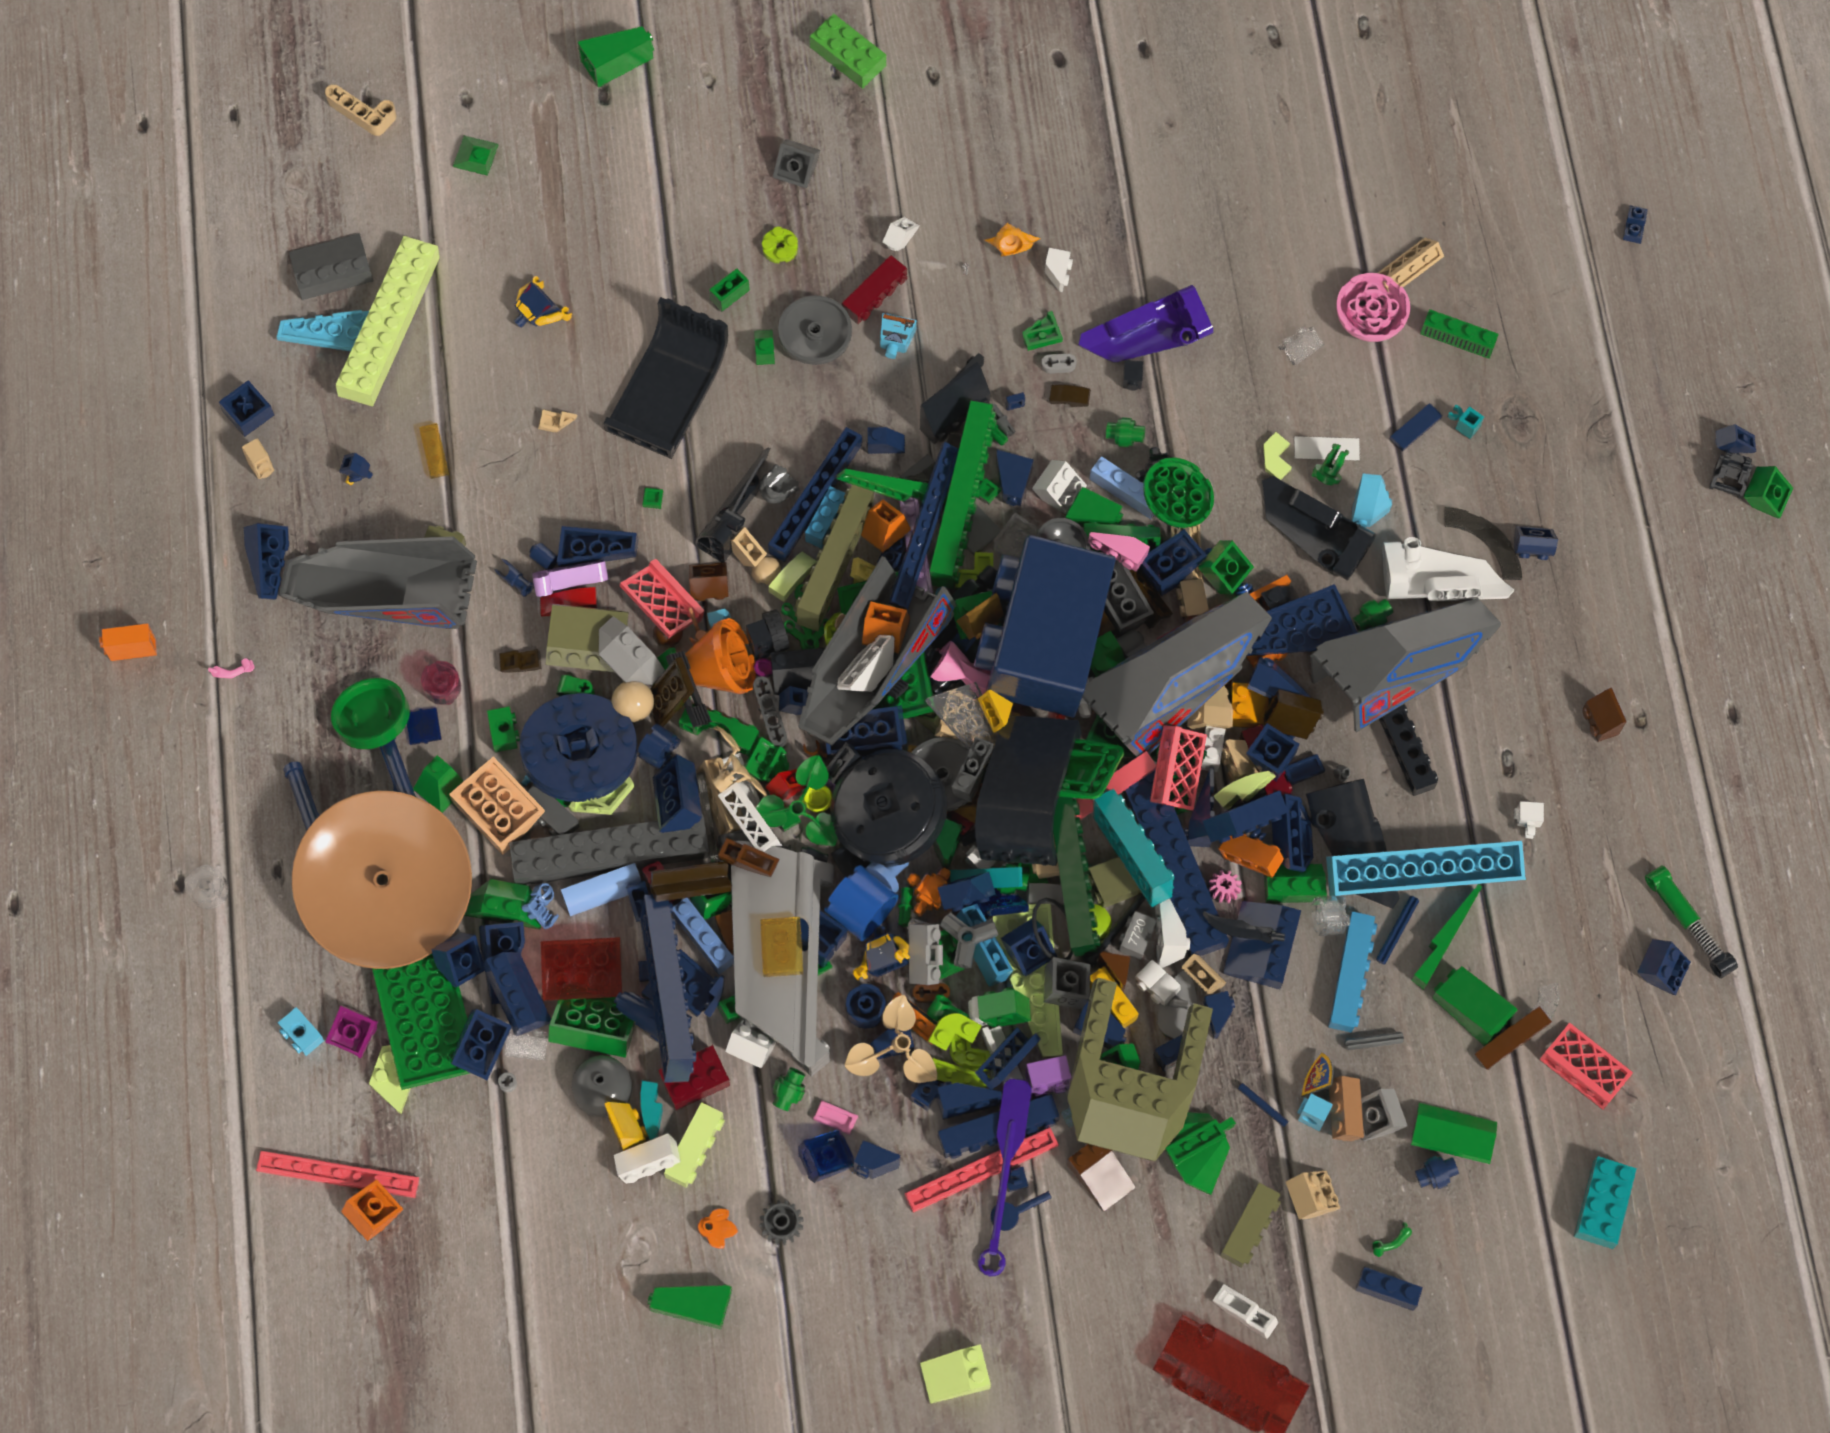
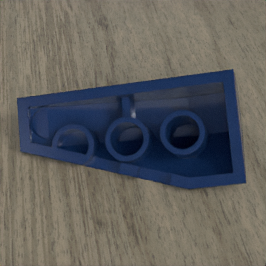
(265, 552)
(1269, 677)
(1196, 832)
(500, 939)

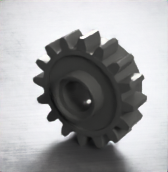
(781, 1211)

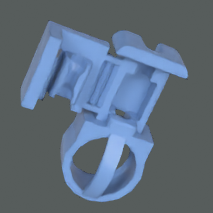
(536, 906)

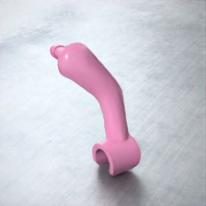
(247, 666)

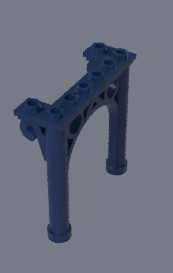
(295, 774)

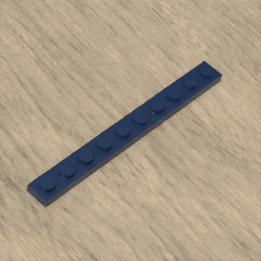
(924, 527)

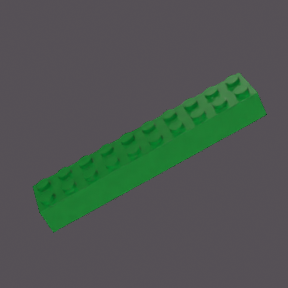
(962, 495)

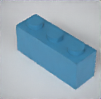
(823, 518)

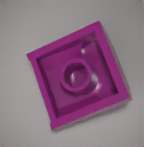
(352, 1031)

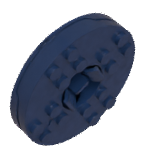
(578, 747)

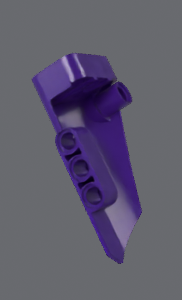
(1150, 328)

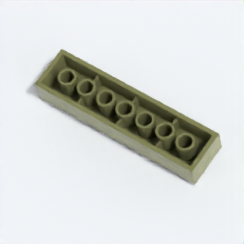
(833, 558)

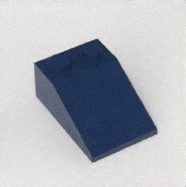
(1172, 562)
(480, 1044)
(963, 1099)

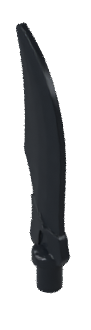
(1241, 929)

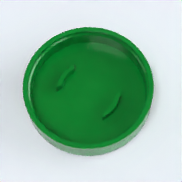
(370, 713)

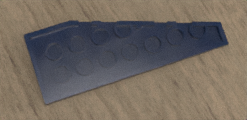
(1305, 624)

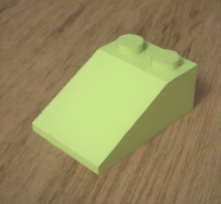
(956, 1374)

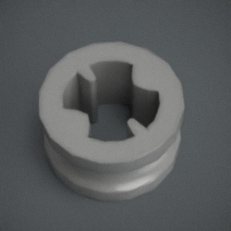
(512, 1085)

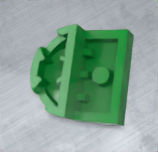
(766, 761)

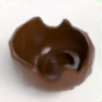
(661, 638)

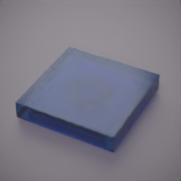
(1005, 905)

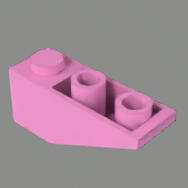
(1125, 548)

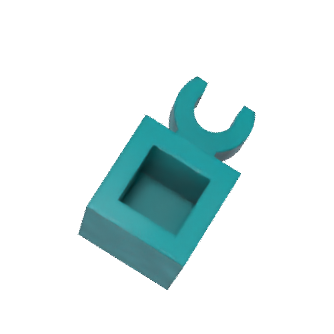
(1468, 421)

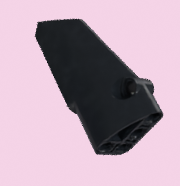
(1316, 527)
(717, 534)
(1350, 826)

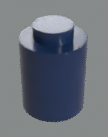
(543, 556)

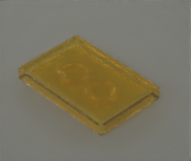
(781, 946)

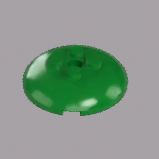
(1185, 480)

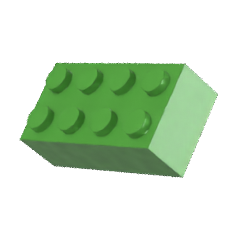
(848, 50)

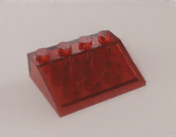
(581, 968)

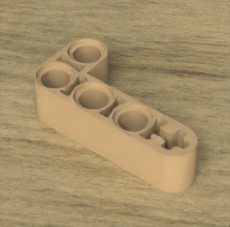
(339, 98)

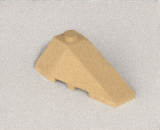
(1215, 713)

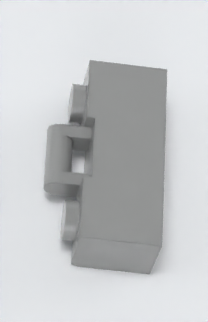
(924, 953)

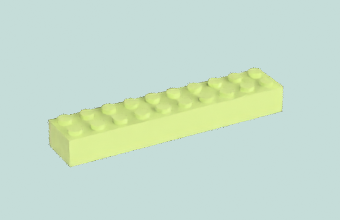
(387, 321)

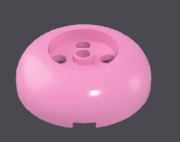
(1370, 289)

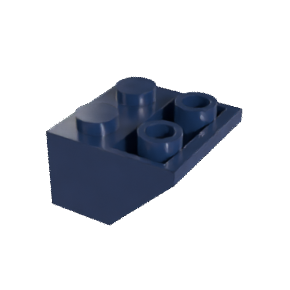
(1664, 966)

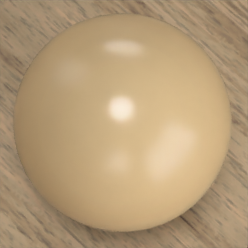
(633, 700)

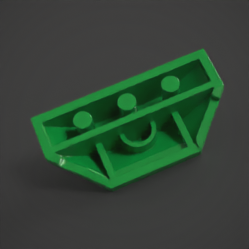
(501, 903)

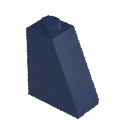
(1013, 476)
(1114, 1033)

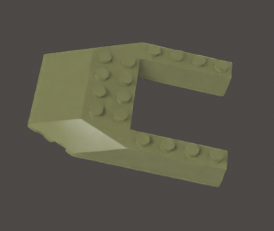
(1126, 1106)

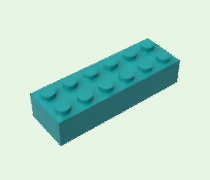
(1133, 847)

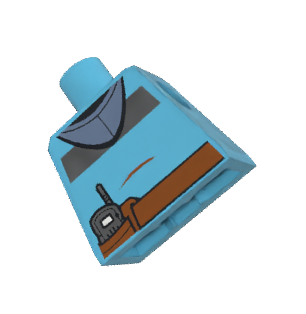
(896, 334)

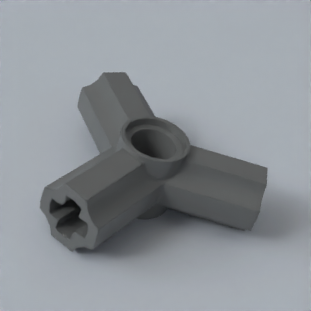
(965, 949)

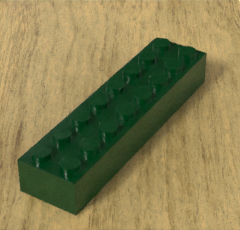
(1074, 879)

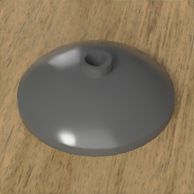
(1064, 531)

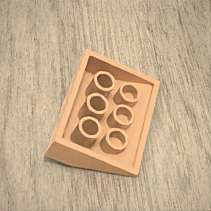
(497, 805)

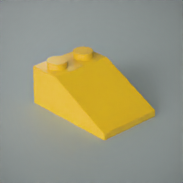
(625, 1124)

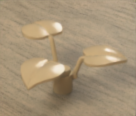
(726, 778)
(897, 1016)

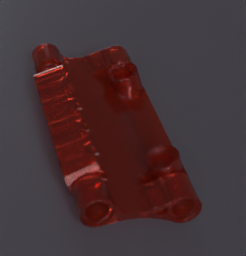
(1230, 1377)

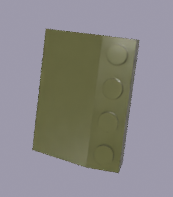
(575, 636)

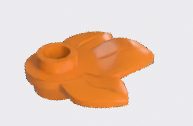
(720, 1228)

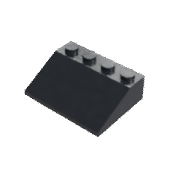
(950, 405)

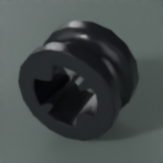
(932, 653)

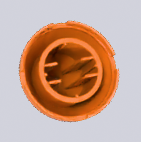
(722, 659)

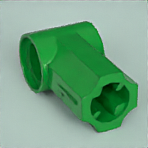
(941, 1007)

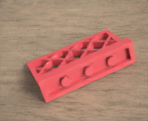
(673, 592)
(1167, 766)
(1590, 1088)

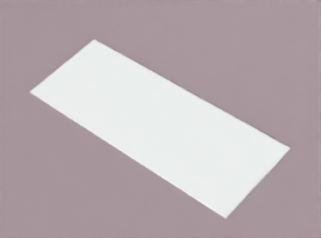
(1320, 446)

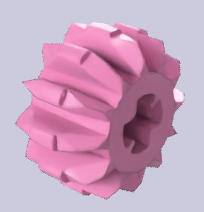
(1220, 891)

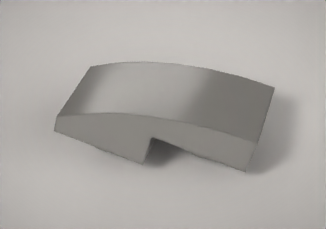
(1038, 891)

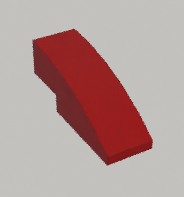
(575, 597)

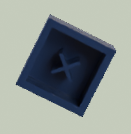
(246, 408)

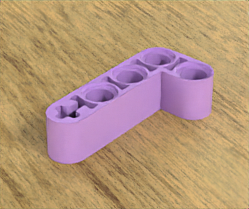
(569, 576)

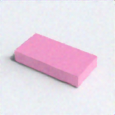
(835, 1117)

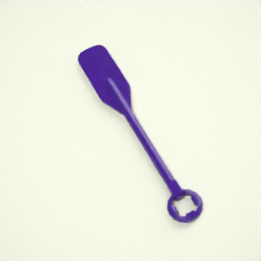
(1010, 1136)

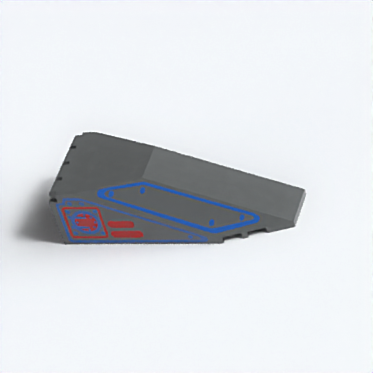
(386, 580)
(1403, 657)
(1176, 673)
(834, 711)

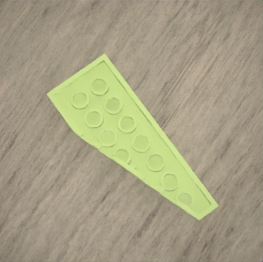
(1044, 1016)

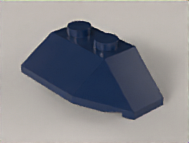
(1294, 835)

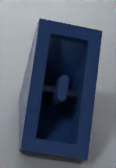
(636, 895)

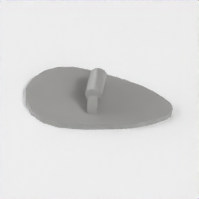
(1173, 1015)

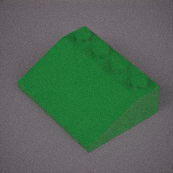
(592, 1026)

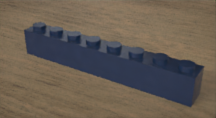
(812, 496)

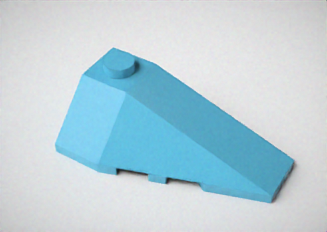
(1370, 501)

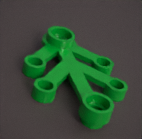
(807, 636)

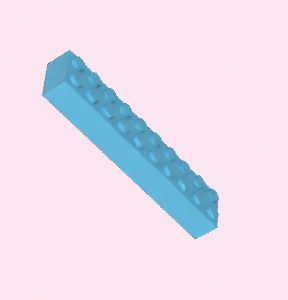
(1425, 868)

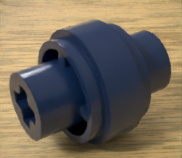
(1436, 1172)

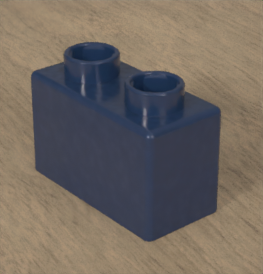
(1048, 625)

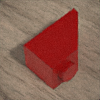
(785, 785)

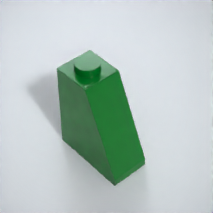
(1094, 508)

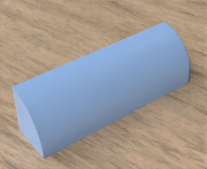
(600, 889)

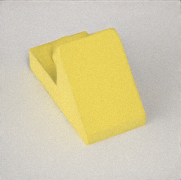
(861, 570)

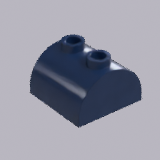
(1535, 542)

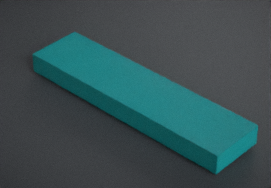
(1000, 876)

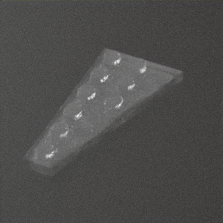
(963, 714)

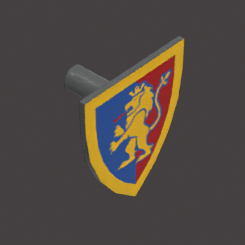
(1319, 1076)

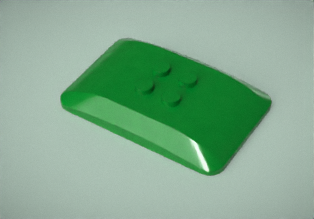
(1090, 769)

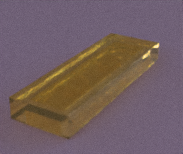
(434, 451)

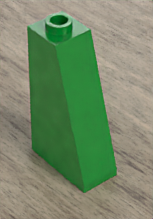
(694, 1303)

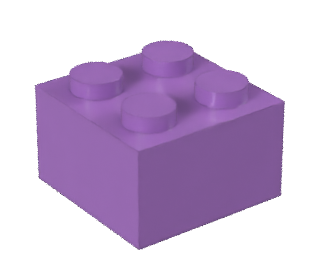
(1048, 1076)

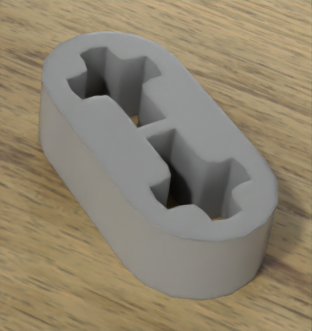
(1059, 363)

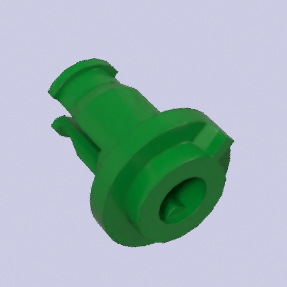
(1328, 472)

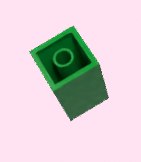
(615, 54)
(1474, 1004)

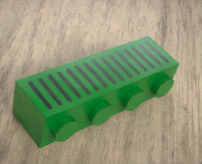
(1459, 334)

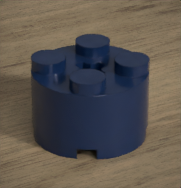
(658, 746)
(856, 1001)

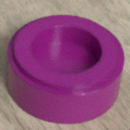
(763, 667)

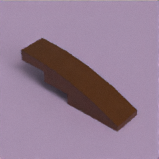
(1513, 1038)

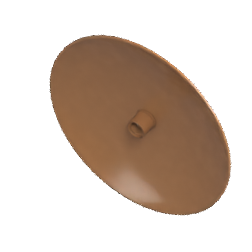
(339, 872)

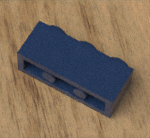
(1389, 1288)

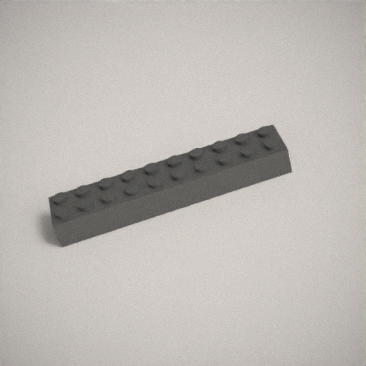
(604, 851)

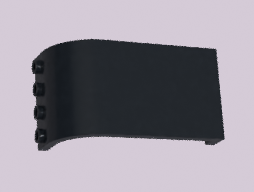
(670, 379)
(1023, 790)

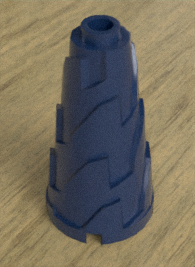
(638, 1010)

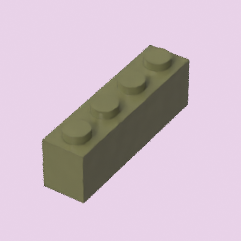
(1250, 1225)

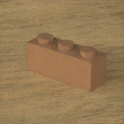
(1346, 1109)

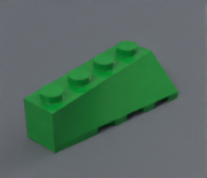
(1148, 534)

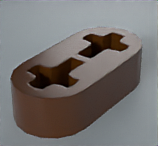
(928, 998)

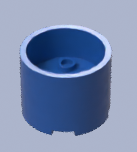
(861, 903)

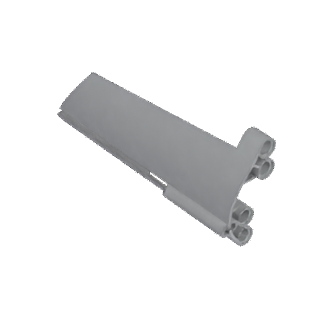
(778, 1004)

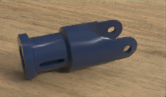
(516, 579)

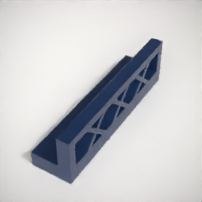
(1012, 1061)

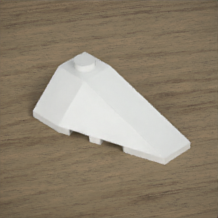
(1172, 935)

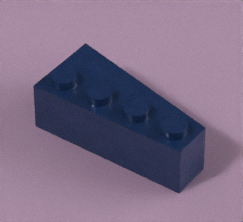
(589, 545)

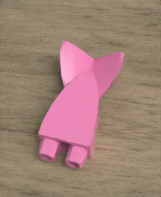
(956, 666)

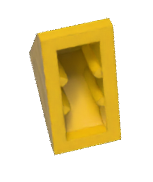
(995, 709)

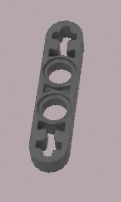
(771, 711)

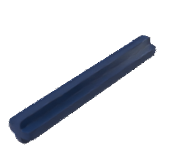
(1397, 930)

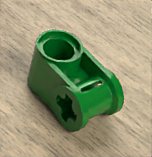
(573, 685)

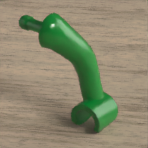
(1379, 1248)

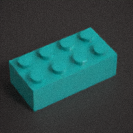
(1605, 1202)

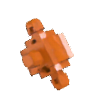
(927, 890)

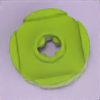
(779, 235)

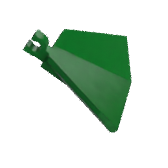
(1200, 1150)

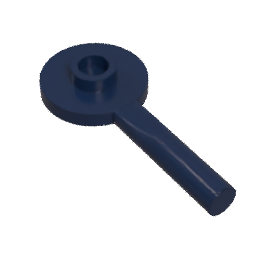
(1011, 1213)

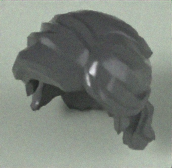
(776, 485)

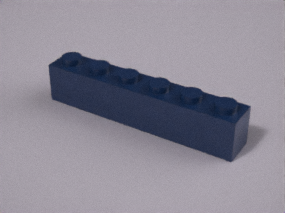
(983, 1130)

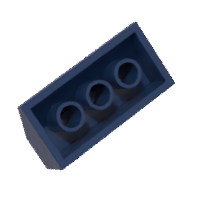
(677, 795)
(516, 992)

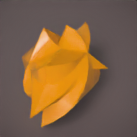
(1011, 240)

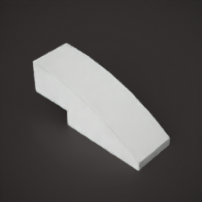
(1245, 1311)

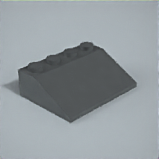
(330, 266)

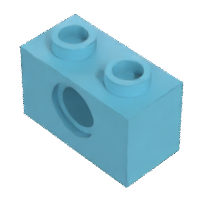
(295, 1021)
(1314, 1111)

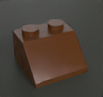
(708, 581)
(1604, 715)

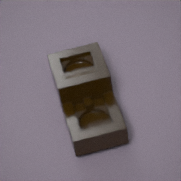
(1069, 394)
(520, 661)

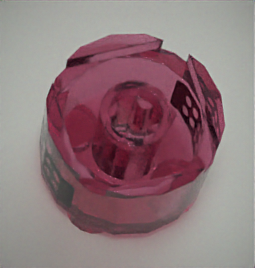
(432, 683)

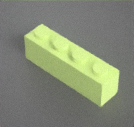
(694, 1144)

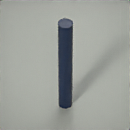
(1263, 1105)

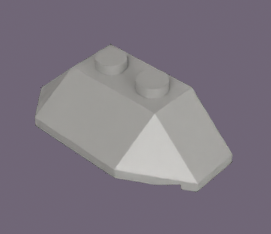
(628, 654)

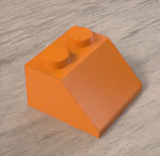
(371, 1209)

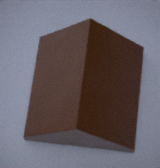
(1116, 965)

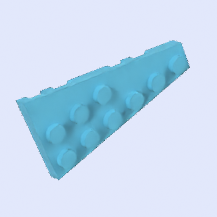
(329, 331)

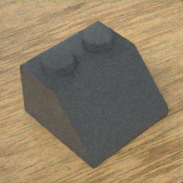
(796, 163)

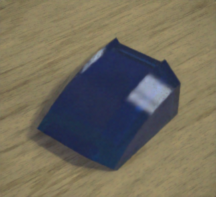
(825, 1155)

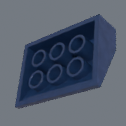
(1256, 959)

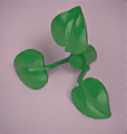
(814, 775)

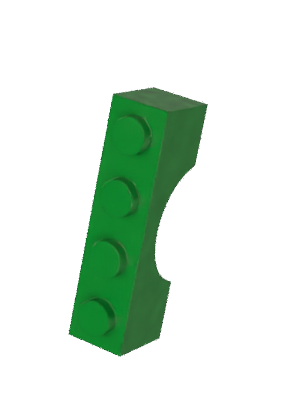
(744, 735)

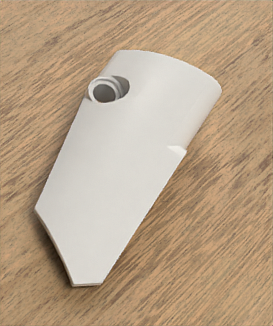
(1437, 575)

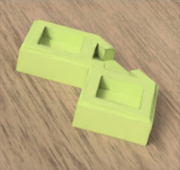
(1272, 450)

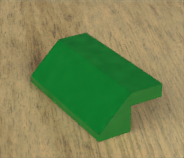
(1454, 1133)

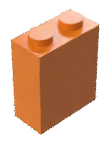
(128, 642)

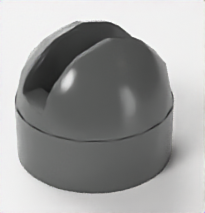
(1341, 773)

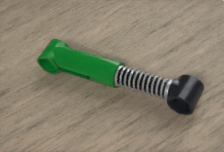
(1661, 882)

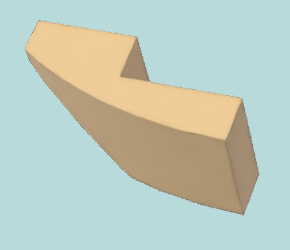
(554, 421)

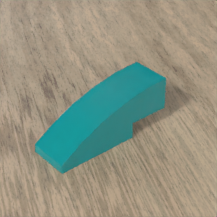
(650, 1109)

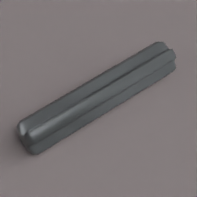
(1374, 1041)

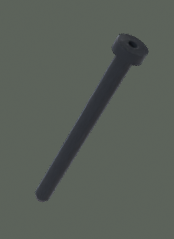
(1091, 959)

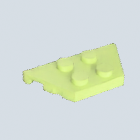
(605, 804)
(386, 1081)

